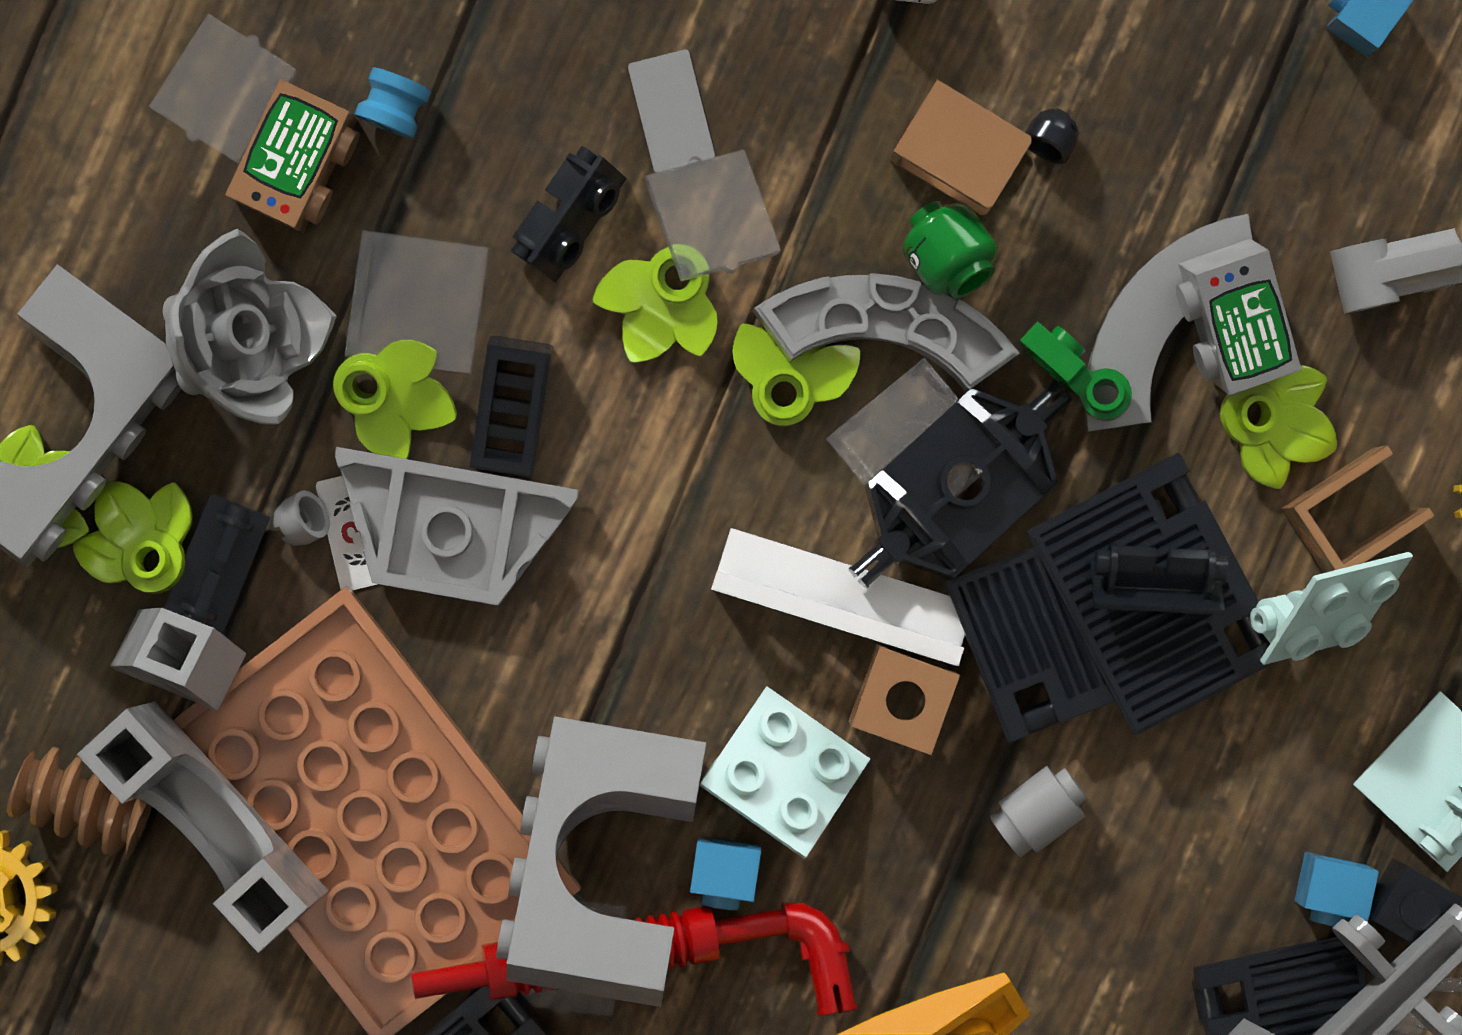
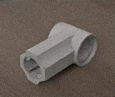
(1381, 272)

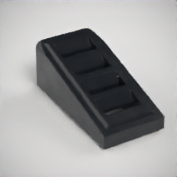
(516, 351)

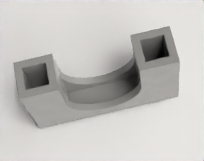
(128, 379)
(156, 762)
(554, 936)

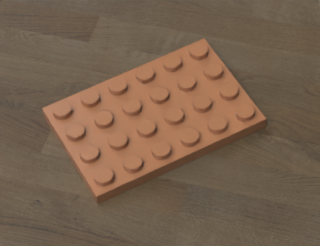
(378, 803)

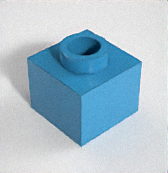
(1365, 22)
(725, 872)
(1335, 888)

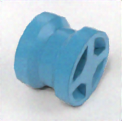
(392, 103)

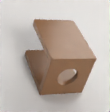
(961, 148)
(1314, 539)
(885, 671)

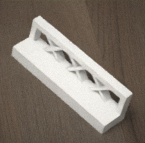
(830, 595)

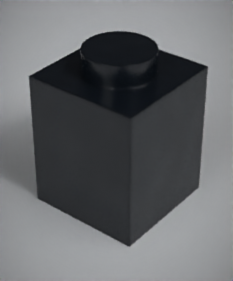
(1409, 901)

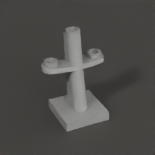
(1397, 985)

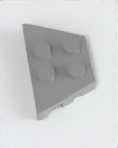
(448, 525)

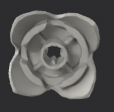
(273, 326)

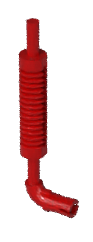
(694, 940)

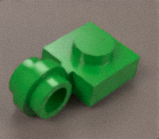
(1060, 357)

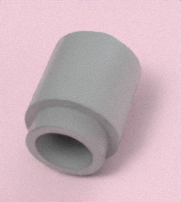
(1039, 810)

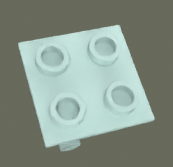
(1328, 611)
(784, 772)
(1421, 781)

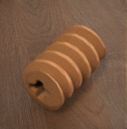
(76, 803)

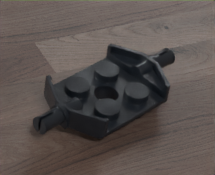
(911, 500)

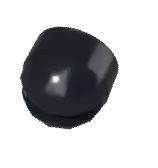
(1053, 135)

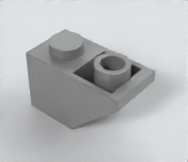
(179, 656)

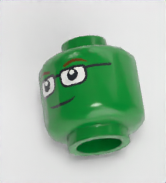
(950, 249)

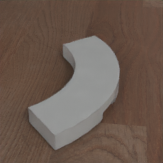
(891, 312)
(1146, 317)

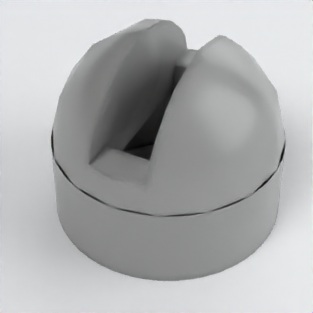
(302, 519)

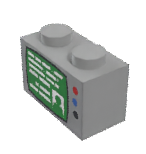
(1237, 317)

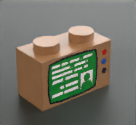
(294, 157)

